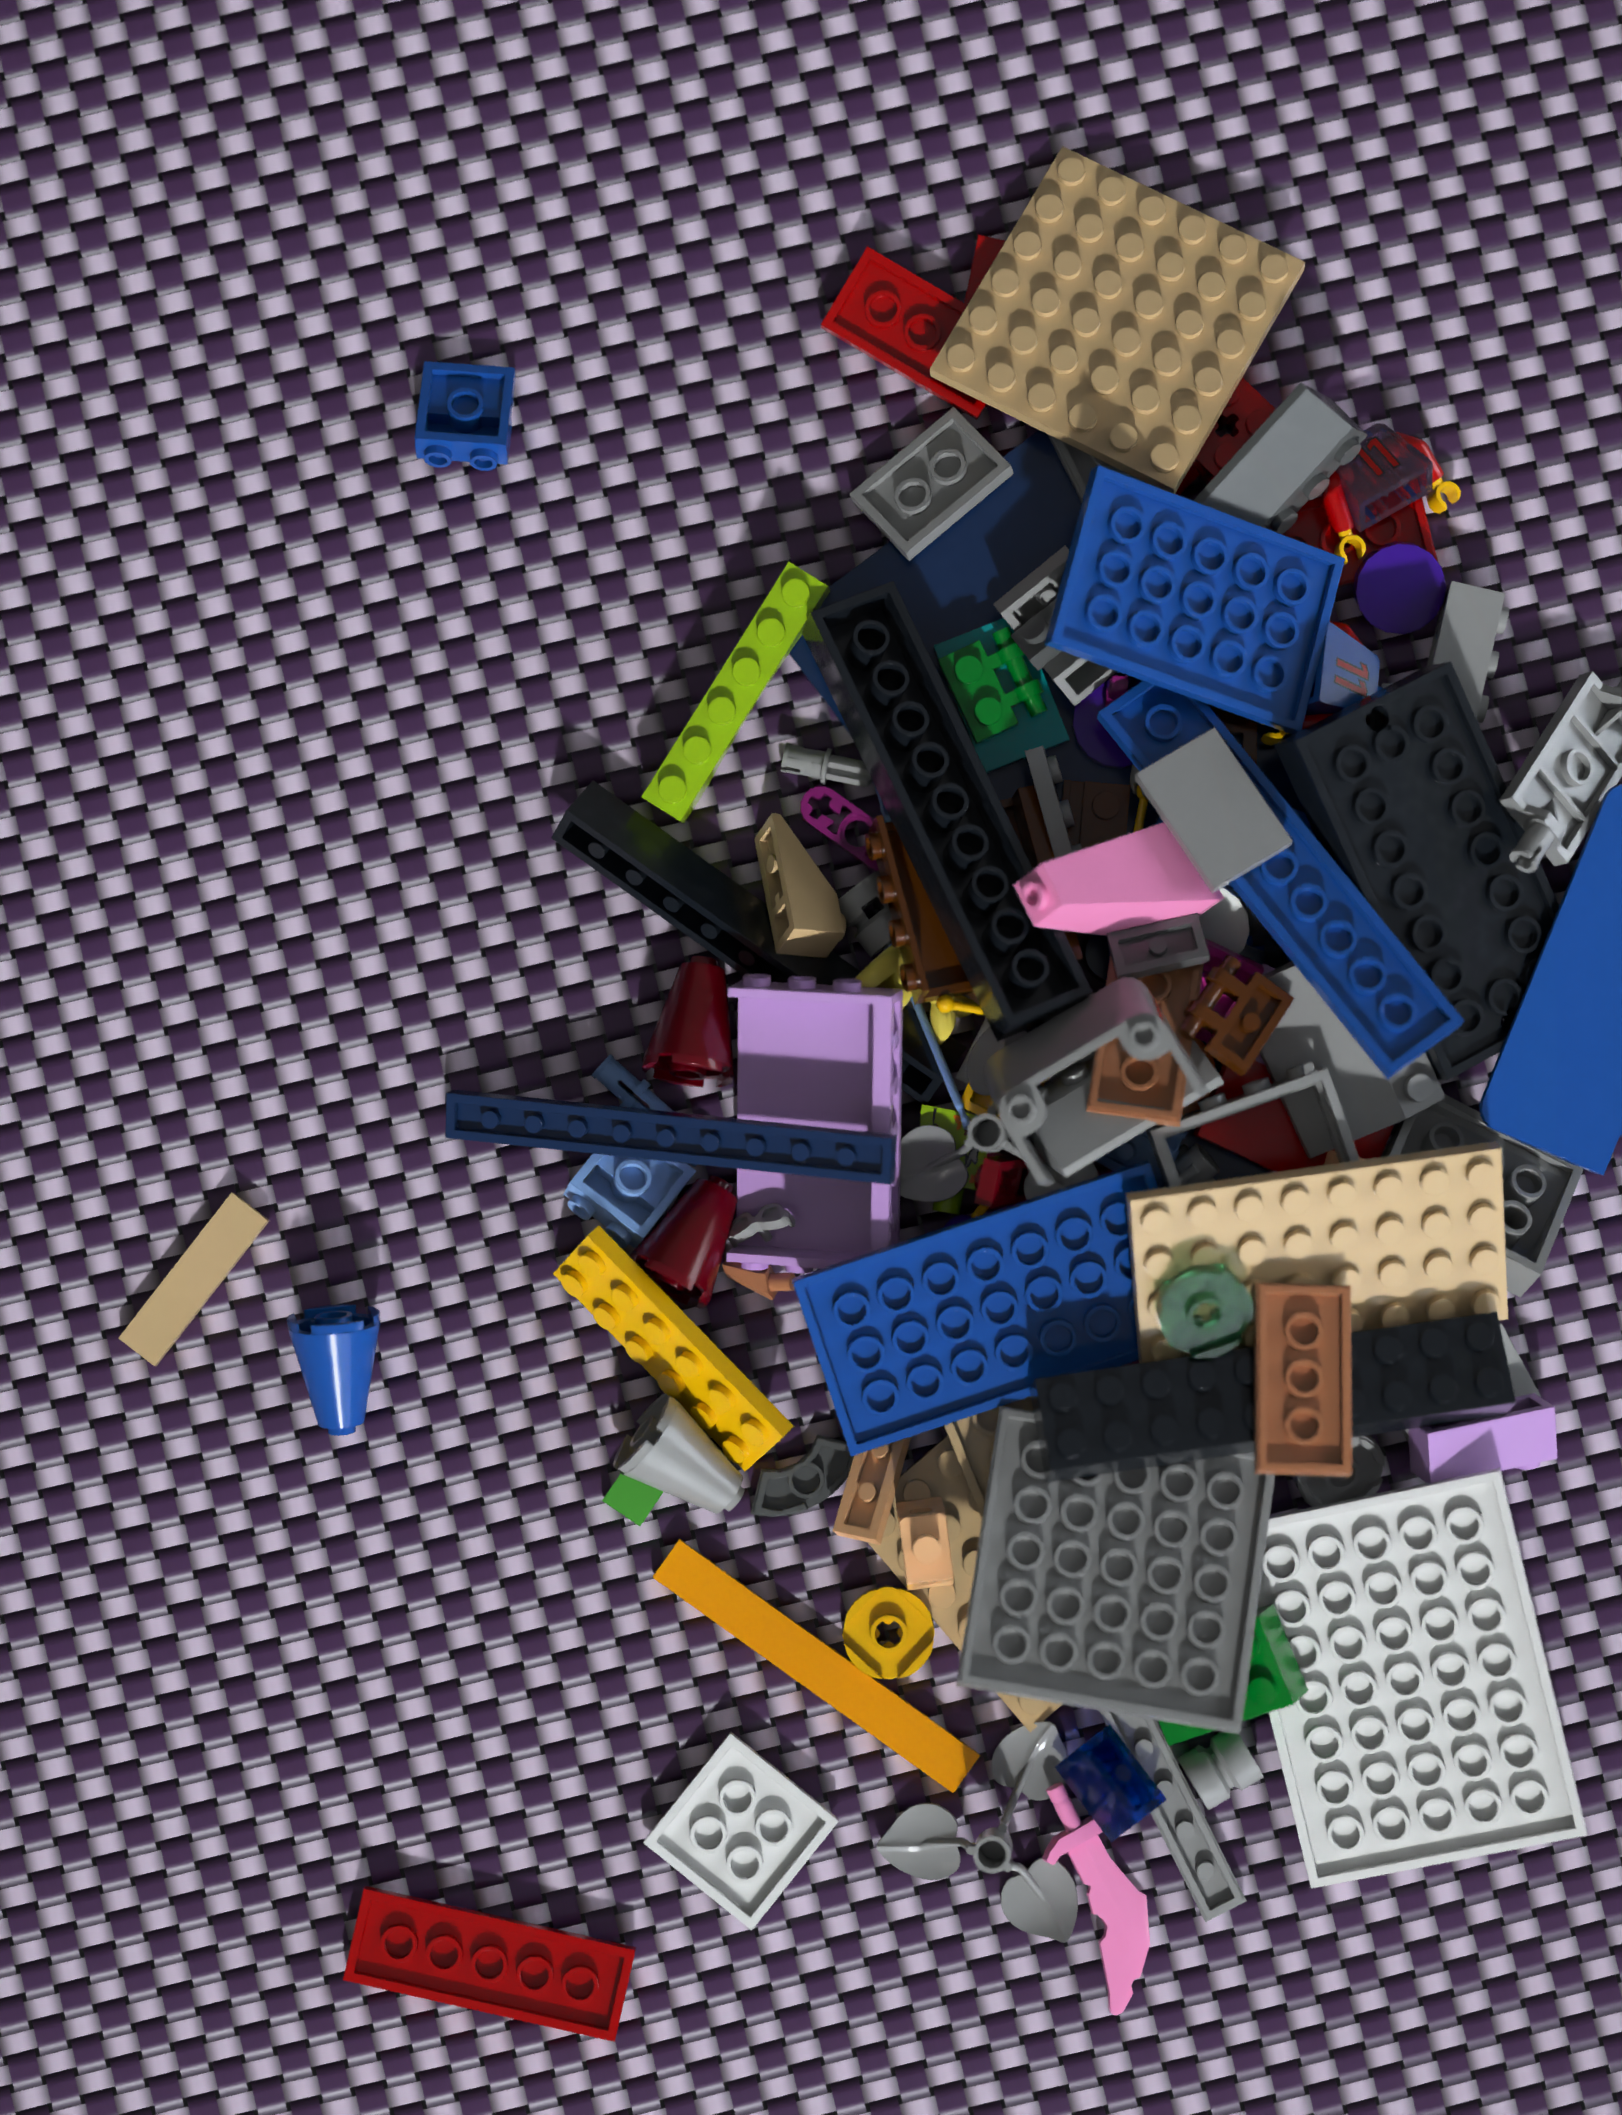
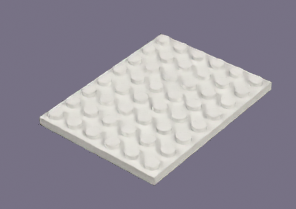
(1424, 1682)

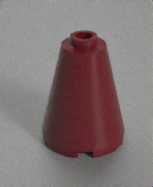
(693, 1028)
(689, 1242)

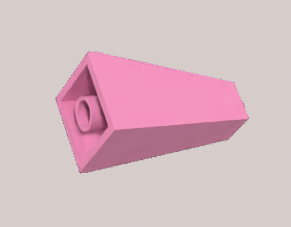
(1116, 885)

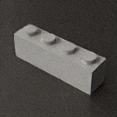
(1467, 637)

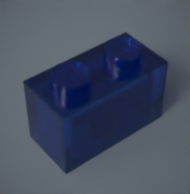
(1110, 1783)

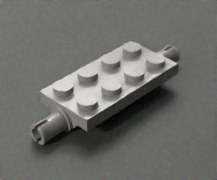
(1567, 774)

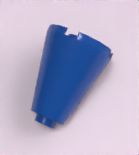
(336, 1362)

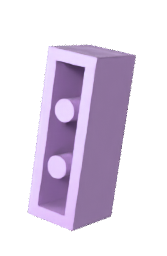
(1472, 1446)

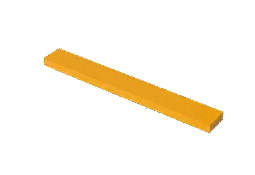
(816, 1665)

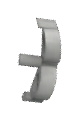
(768, 1218)

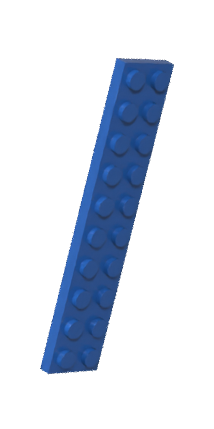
(1305, 899)

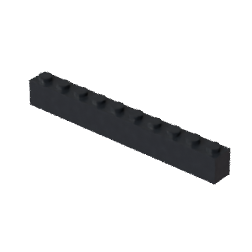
(716, 911)

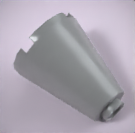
(679, 1458)

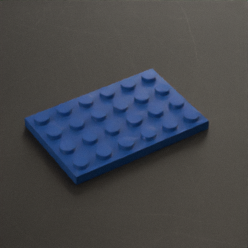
(1194, 600)

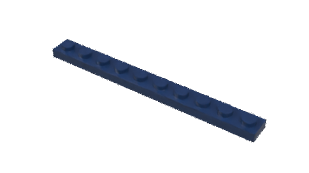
(671, 1136)

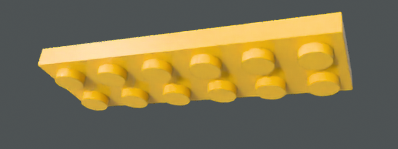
(672, 1349)

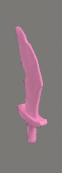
(1109, 1897)

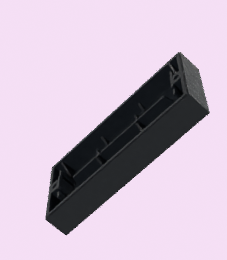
(1417, 825)

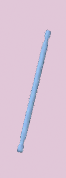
(941, 1062)

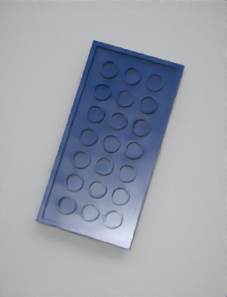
(976, 1310)

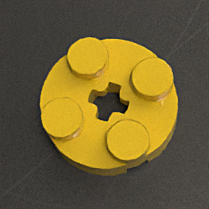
(889, 1659)

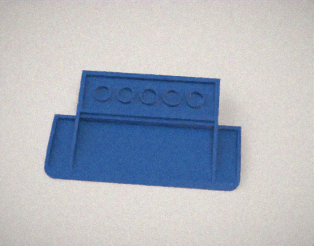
(1563, 1052)

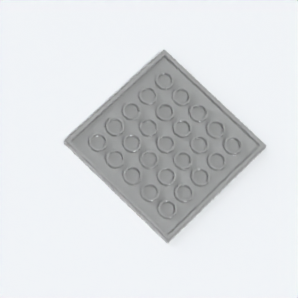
(1117, 1584)

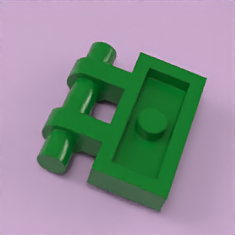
(979, 692)

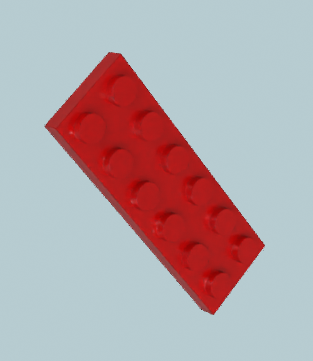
(489, 1963)

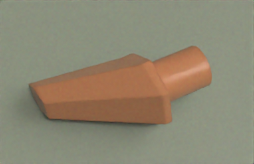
(760, 1281)

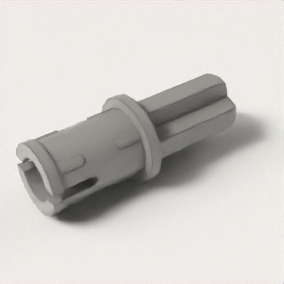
(824, 766)

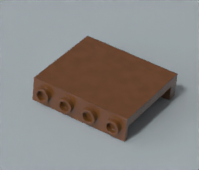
(927, 954)

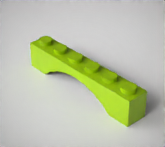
(735, 692)

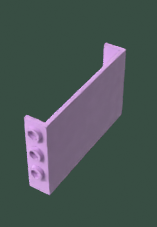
(820, 1062)

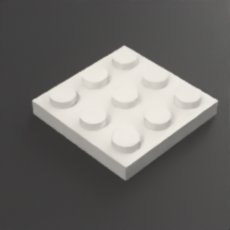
(741, 1830)

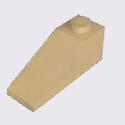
(798, 896)

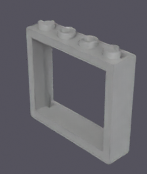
(1255, 1094)

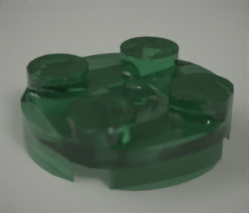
(1201, 1285)

